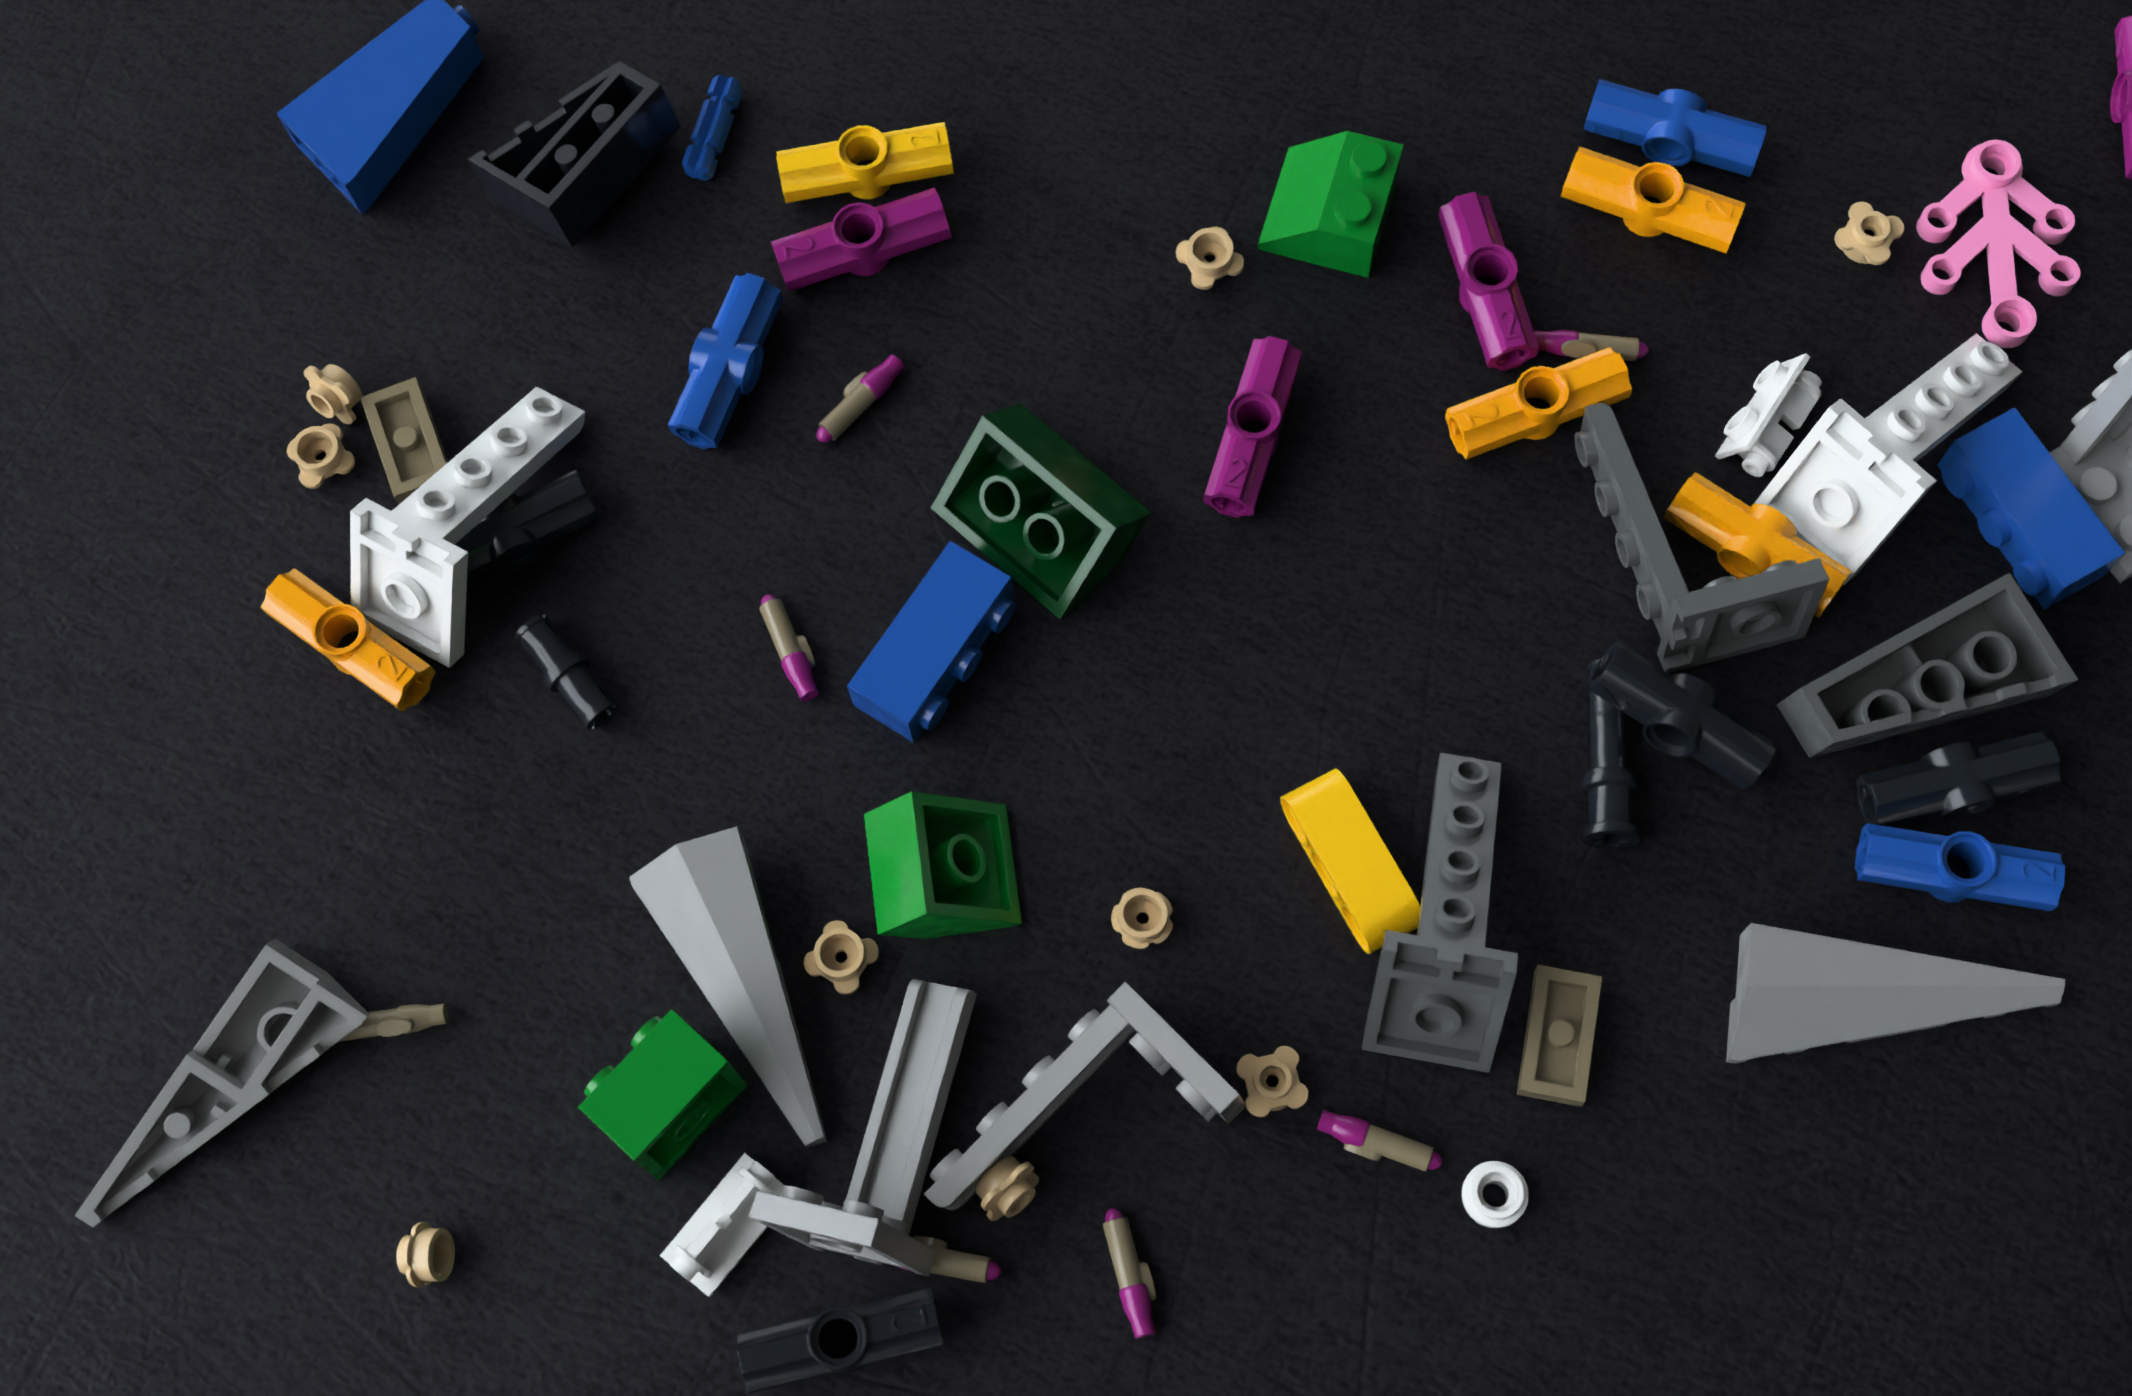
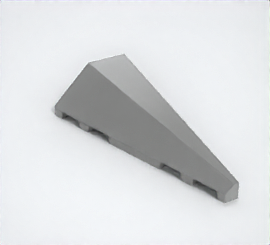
(716, 923)
(1828, 990)
(260, 1038)

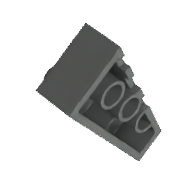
(1948, 667)

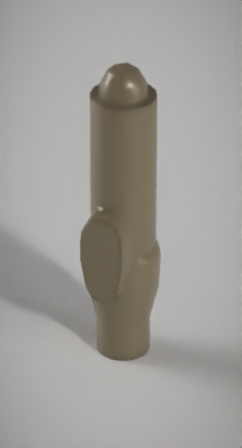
(400, 1020)

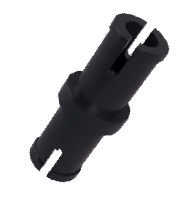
(566, 671)

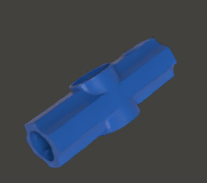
(1675, 127)
(725, 361)
(1996, 870)

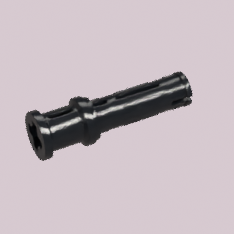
(1609, 781)

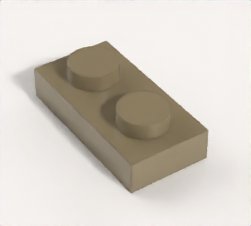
(404, 436)
(1559, 1035)

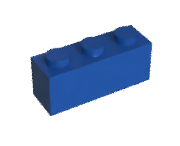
(2029, 509)
(933, 642)

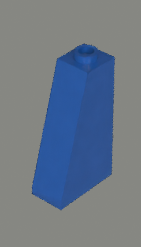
(384, 99)

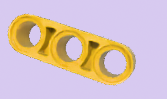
(1351, 859)

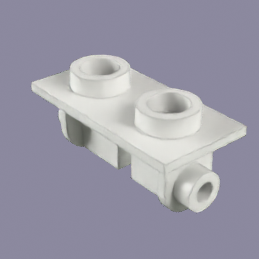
(1754, 431)
(721, 1227)

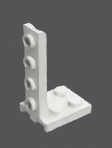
(1861, 475)
(406, 559)

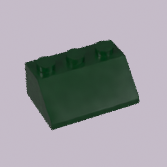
(1039, 508)

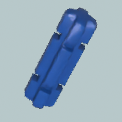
(712, 127)

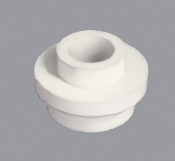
(1509, 1180)

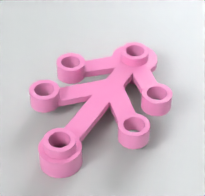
(2000, 236)

